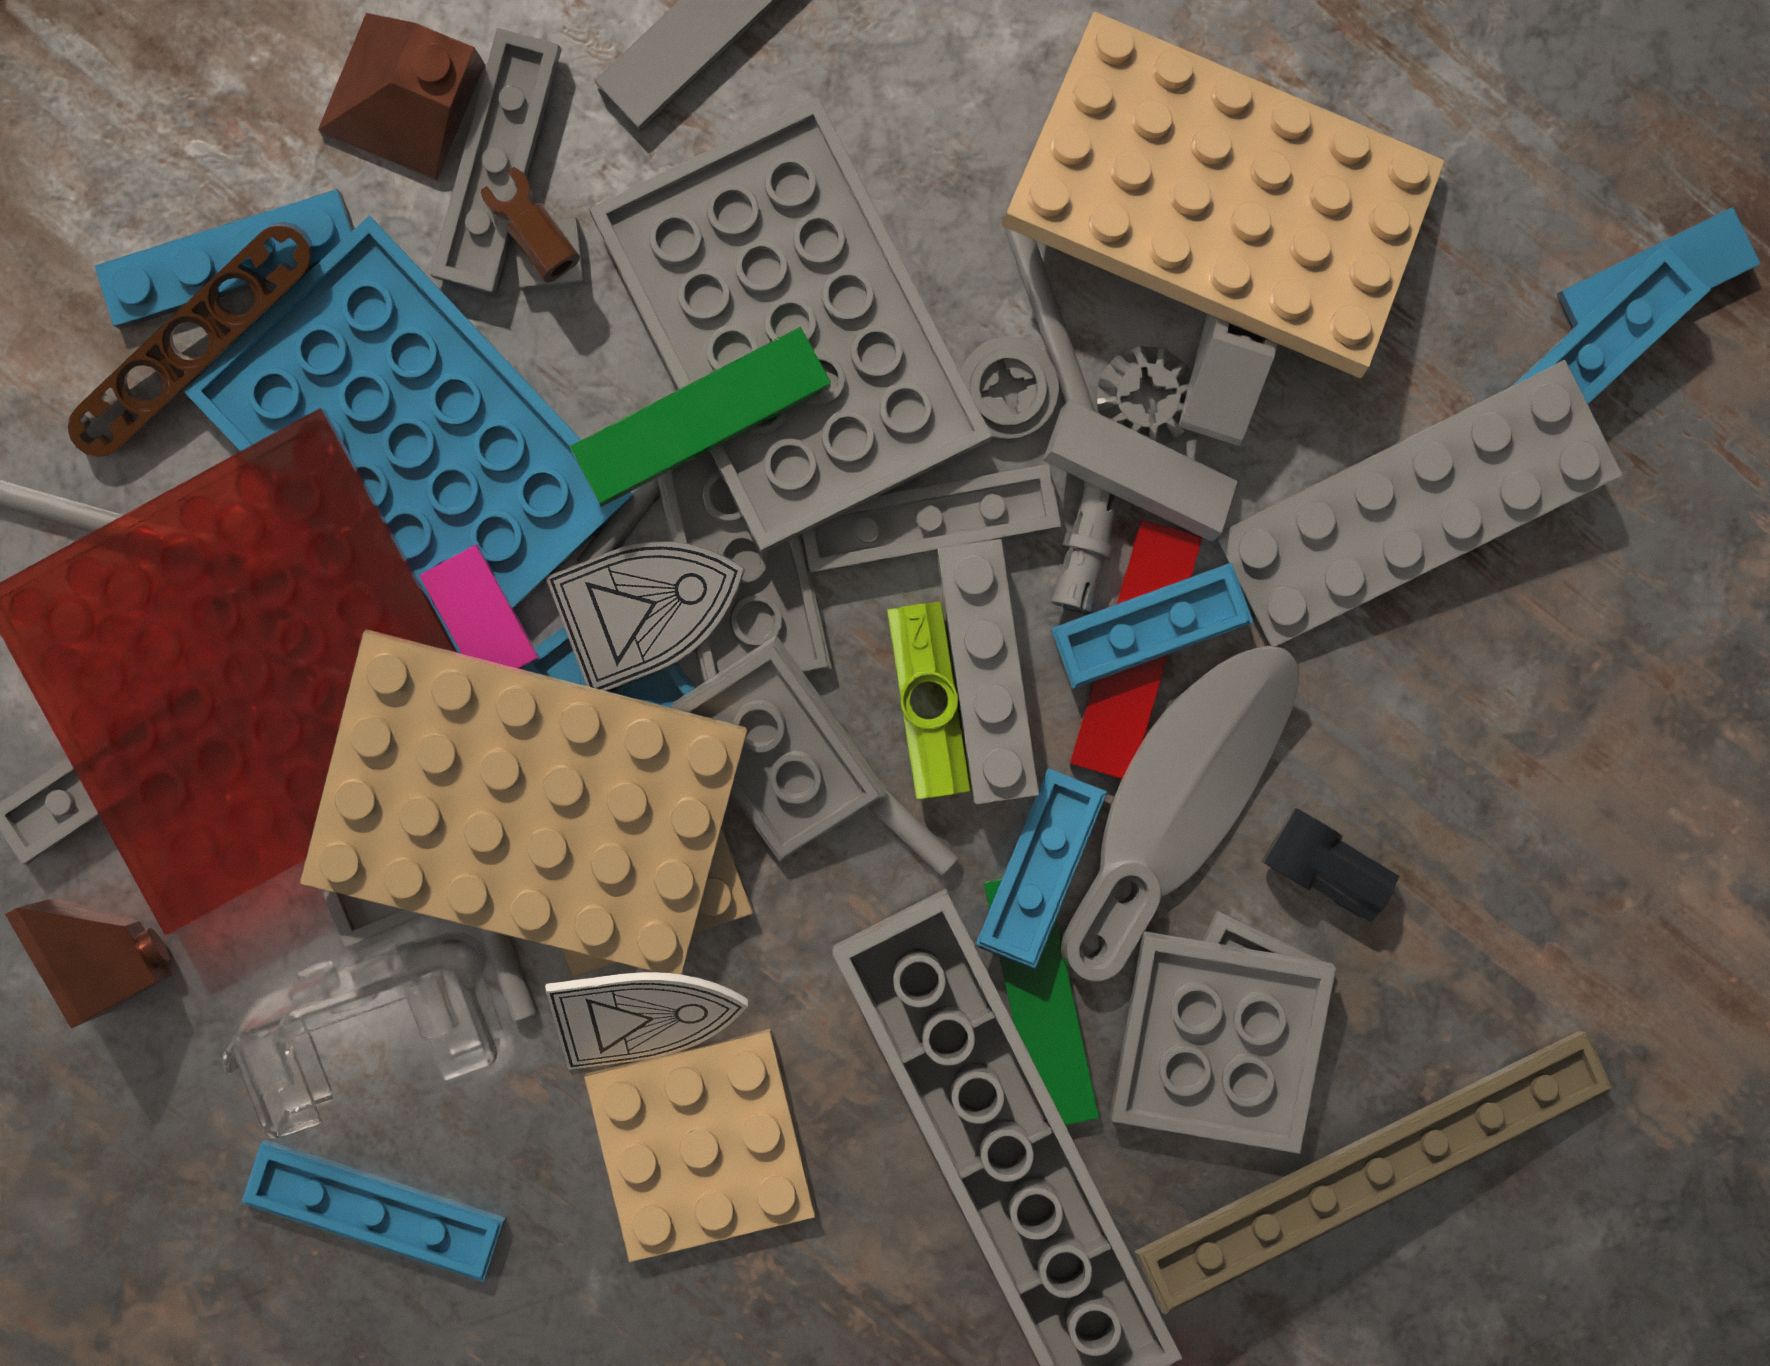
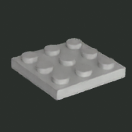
(1222, 1042)

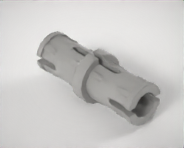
(1086, 549)

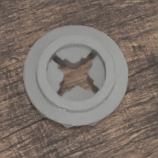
(1023, 362)
(1123, 378)

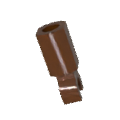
(534, 229)

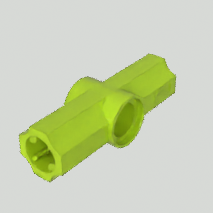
(934, 743)

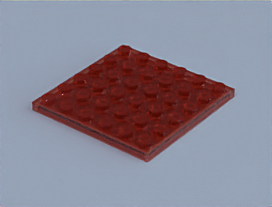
(211, 658)

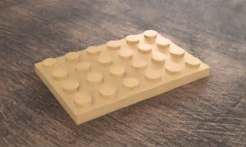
(1225, 194)
(522, 804)

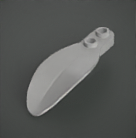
(1181, 799)

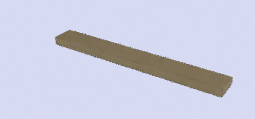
(1372, 1171)

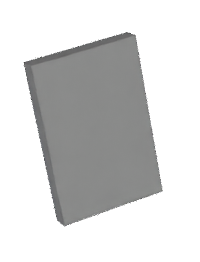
(796, 761)

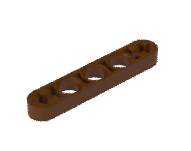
(172, 365)

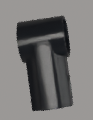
(1317, 858)

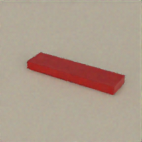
(1123, 702)

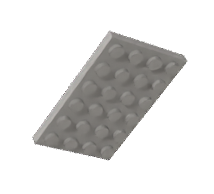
(780, 240)

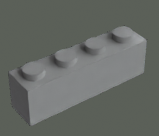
(987, 671)

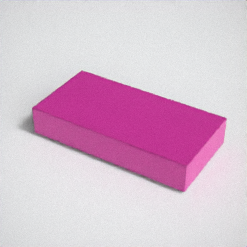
(478, 610)

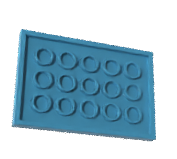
(424, 408)

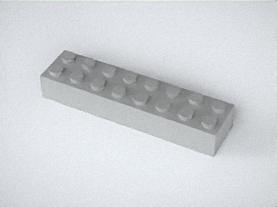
(1002, 1141)

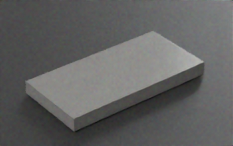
(775, 586)

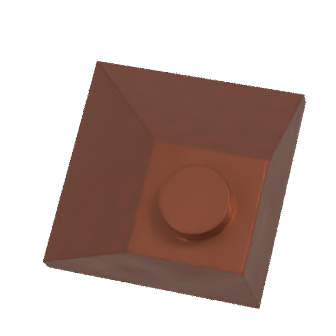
(403, 93)
(89, 956)

